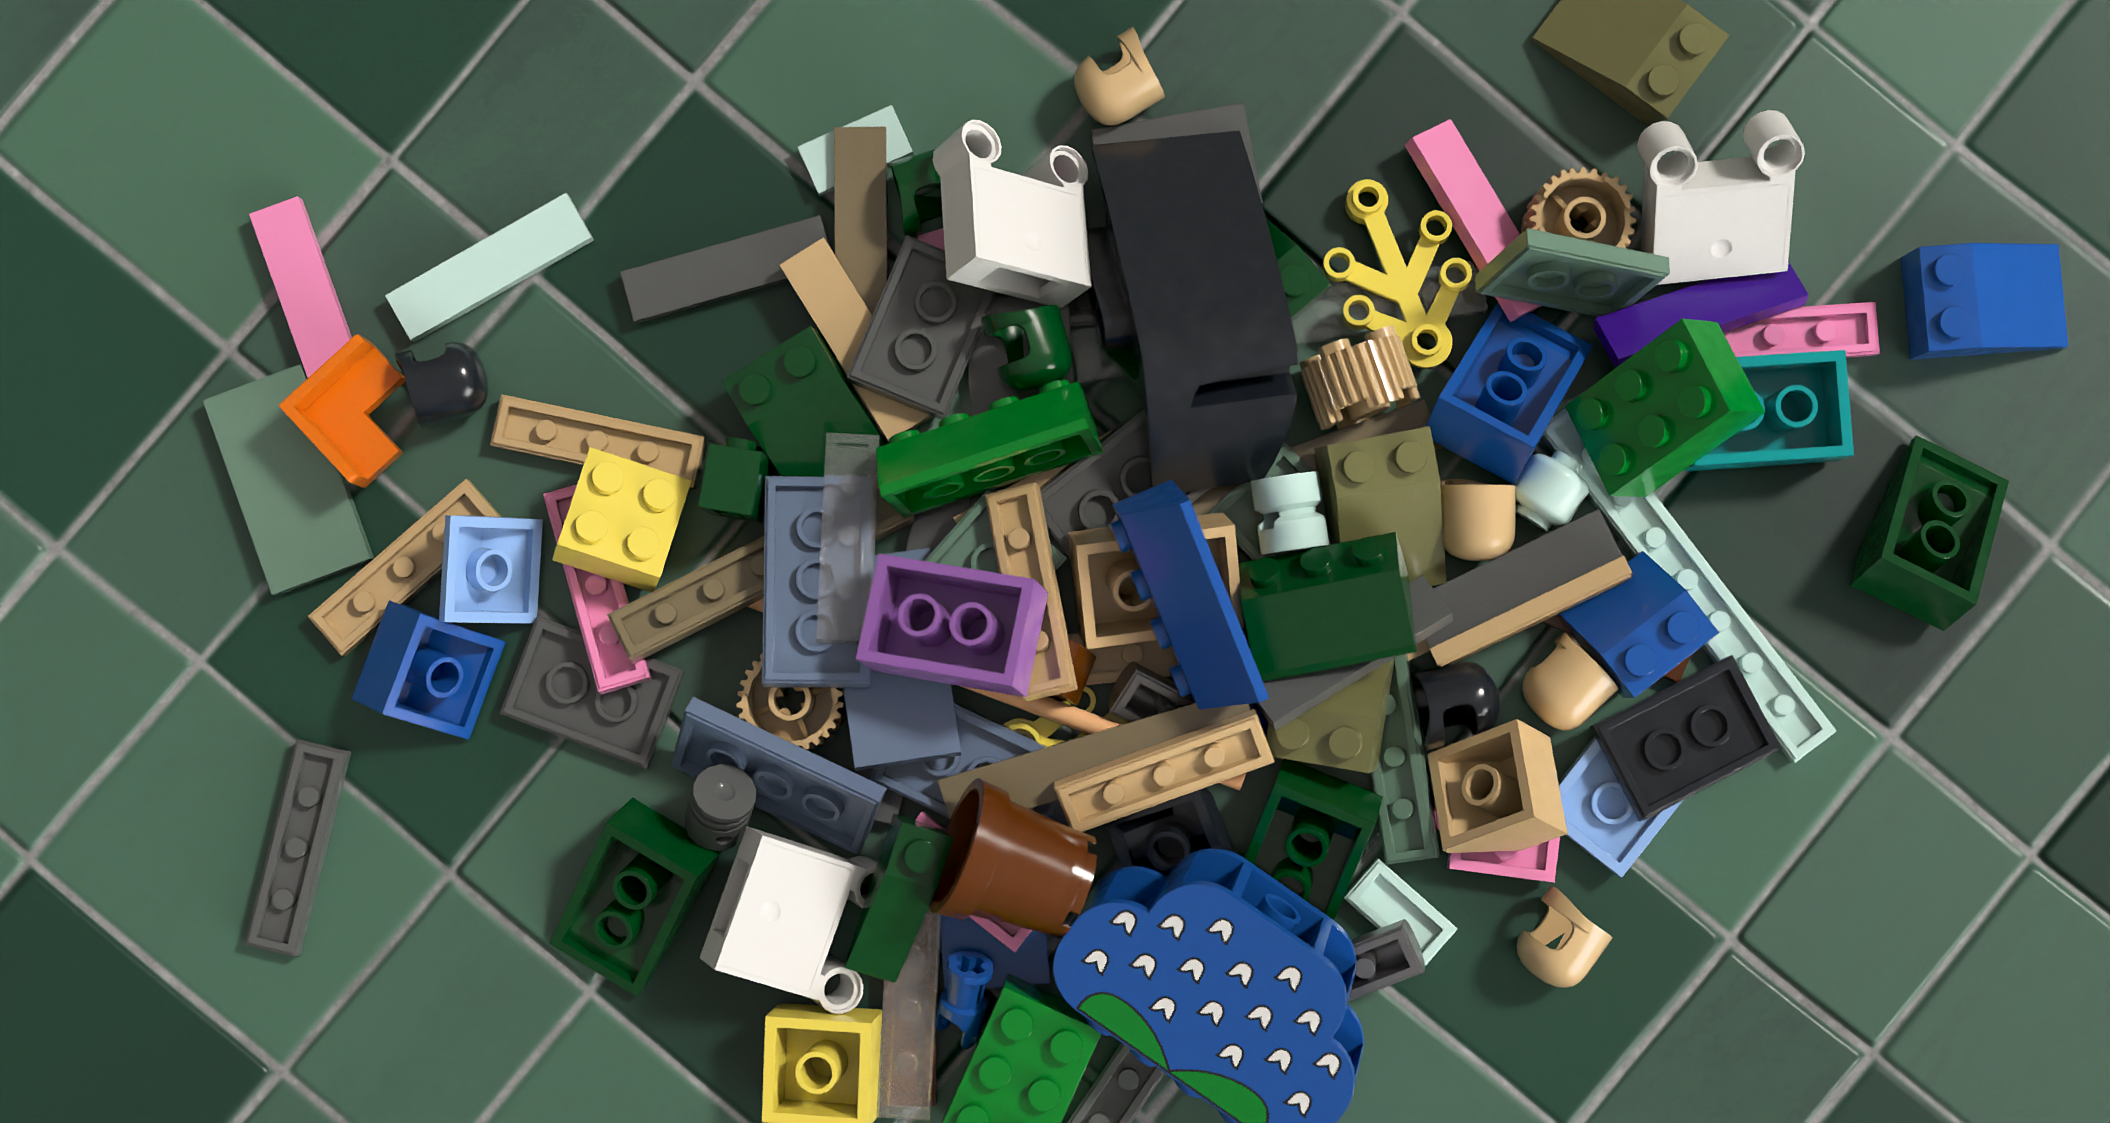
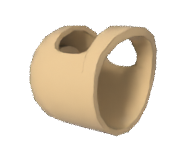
(1121, 90)
(1477, 519)
(1567, 686)
(1577, 950)

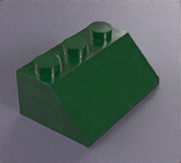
(1328, 606)

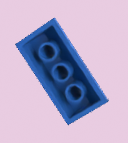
(1188, 598)

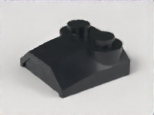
(1169, 832)

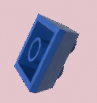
(1640, 627)
(428, 670)

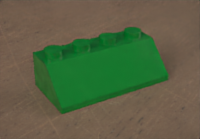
(987, 448)

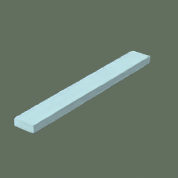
(1650, 528)

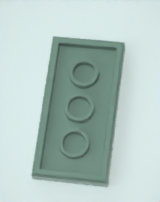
(286, 486)

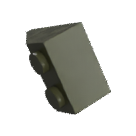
(1633, 49)
(1387, 488)
(1342, 729)

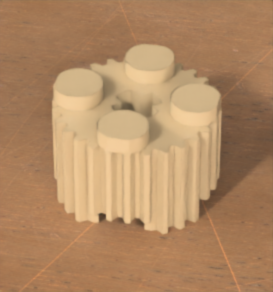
(1585, 195)
(1358, 380)
(819, 715)

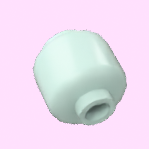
(1550, 490)

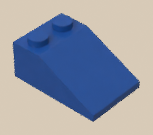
(1983, 299)
(1506, 392)

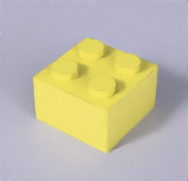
(621, 520)
(821, 1065)

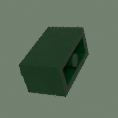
(735, 480)

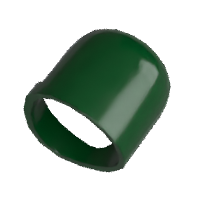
(913, 179)
(1048, 344)

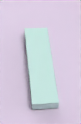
(489, 267)

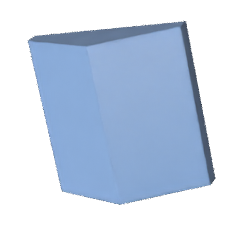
(490, 569)

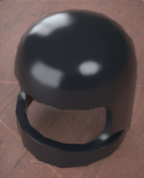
(446, 385)
(1442, 697)

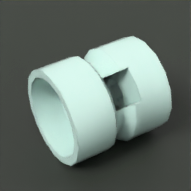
(1289, 512)

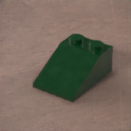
(797, 398)
(1932, 535)
(1313, 834)
(633, 896)

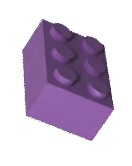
(952, 625)

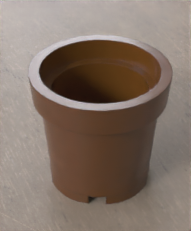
(1012, 864)

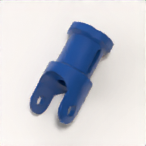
(964, 999)

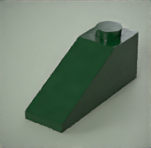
(898, 897)

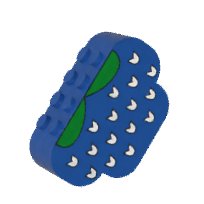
(1220, 986)

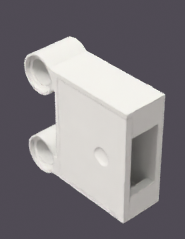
(1720, 213)
(1009, 228)
(783, 917)

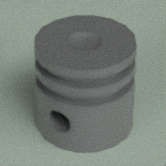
(720, 807)

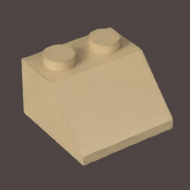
(1497, 791)

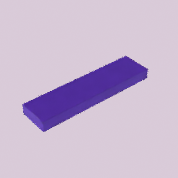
(1727, 300)

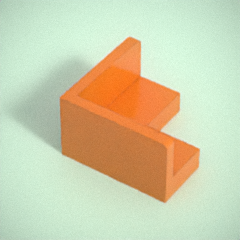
(336, 406)

